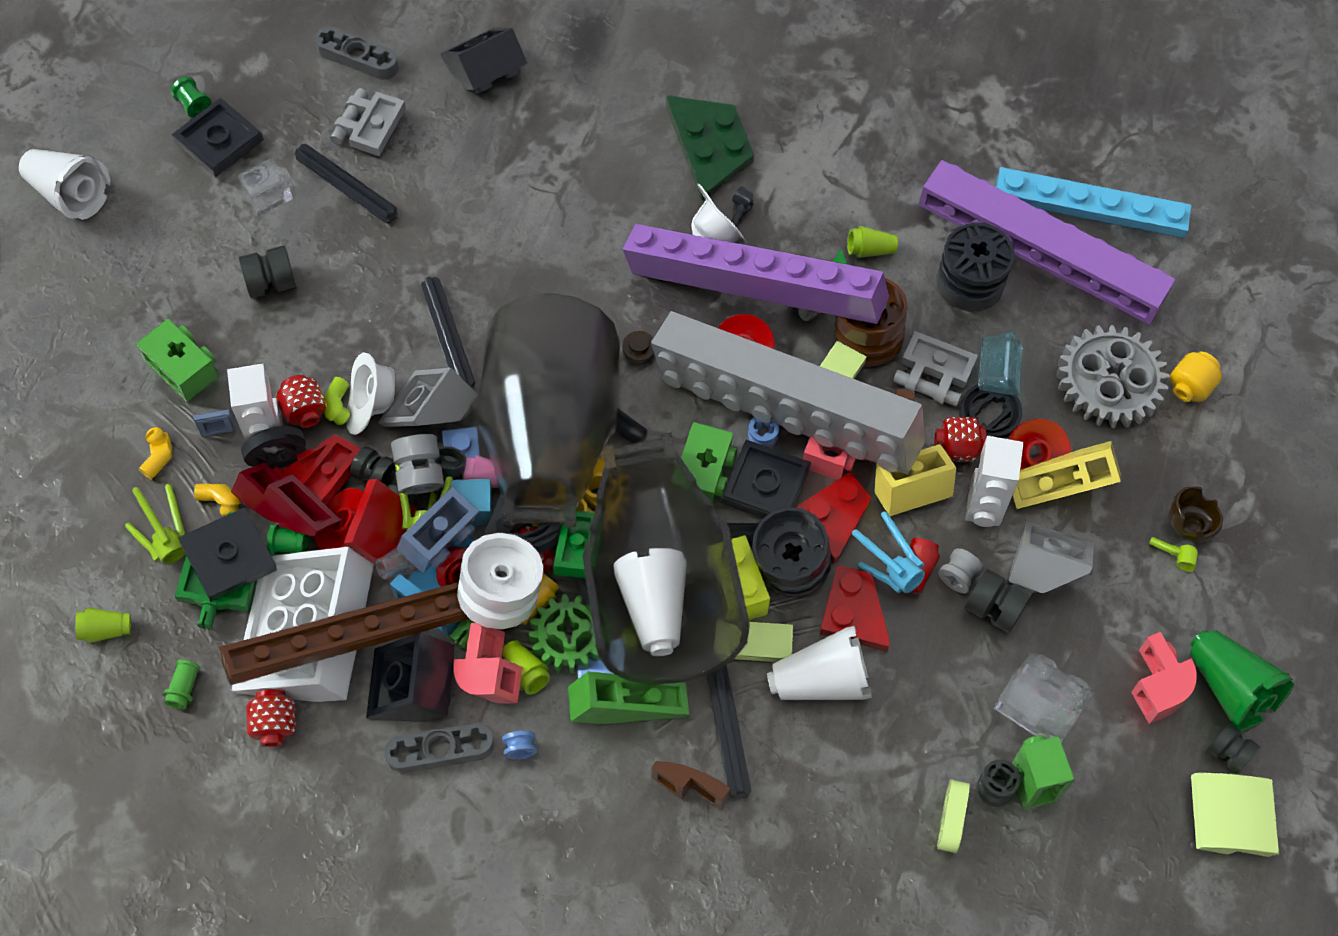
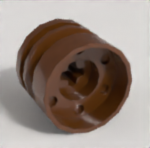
(877, 341)

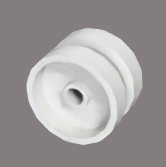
(499, 580)

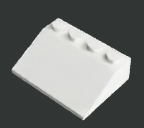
(303, 591)

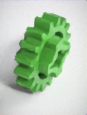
(552, 635)

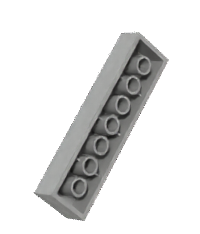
(790, 392)

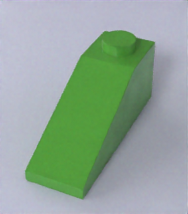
(612, 700)

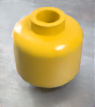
(1196, 377)

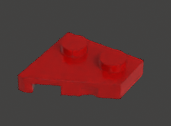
(324, 467)
(839, 510)
(855, 603)

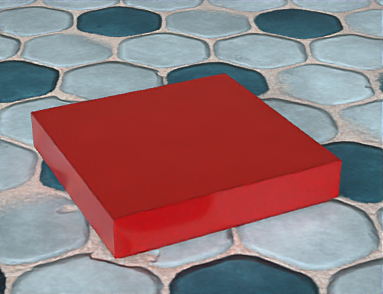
(377, 522)

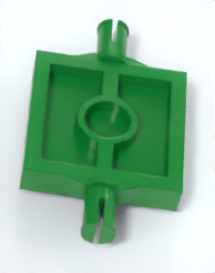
(191, 591)

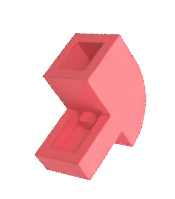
(484, 670)
(1170, 683)

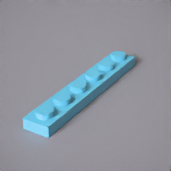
(1097, 202)

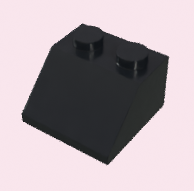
(485, 58)
(411, 679)

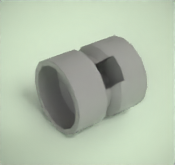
(415, 452)

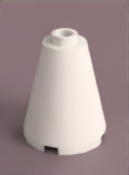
(67, 181)
(654, 596)
(823, 671)

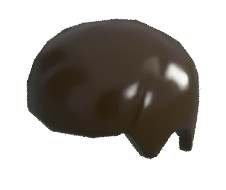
(1194, 515)

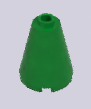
(1239, 678)

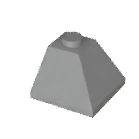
(430, 398)
(1049, 559)

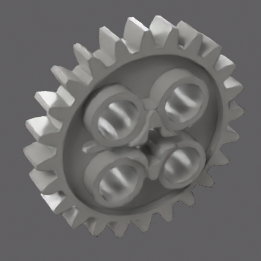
(1112, 376)

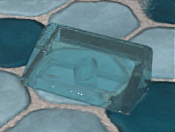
(1001, 364)

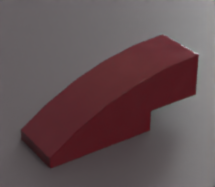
(283, 500)

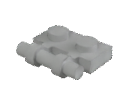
(376, 124)
(937, 360)

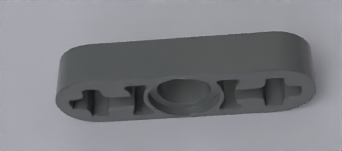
(363, 63)
(413, 760)

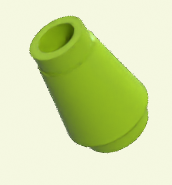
(871, 242)
(101, 624)
(534, 671)

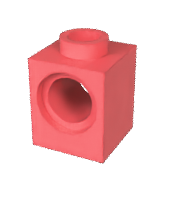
(826, 465)

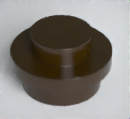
(638, 347)

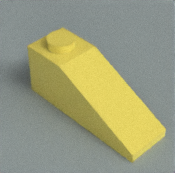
(1067, 475)

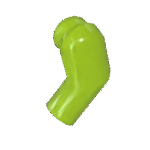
(333, 396)

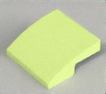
(1234, 814)

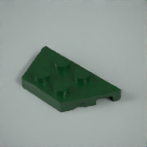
(710, 140)

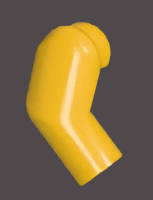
(160, 451)
(220, 493)

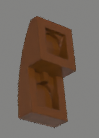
(681, 778)

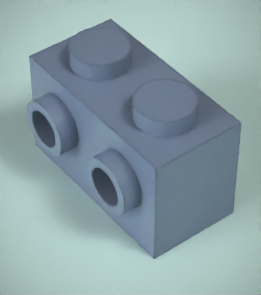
(437, 530)

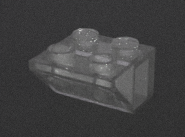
(1043, 698)

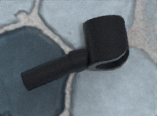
(744, 200)

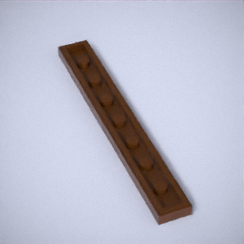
(341, 634)

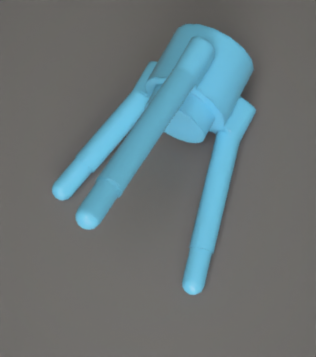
(903, 573)

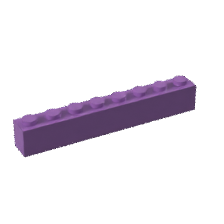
(1049, 242)
(757, 273)

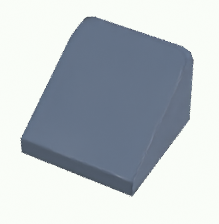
(215, 422)

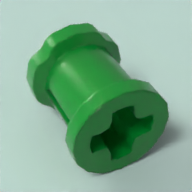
(188, 94)
(286, 541)

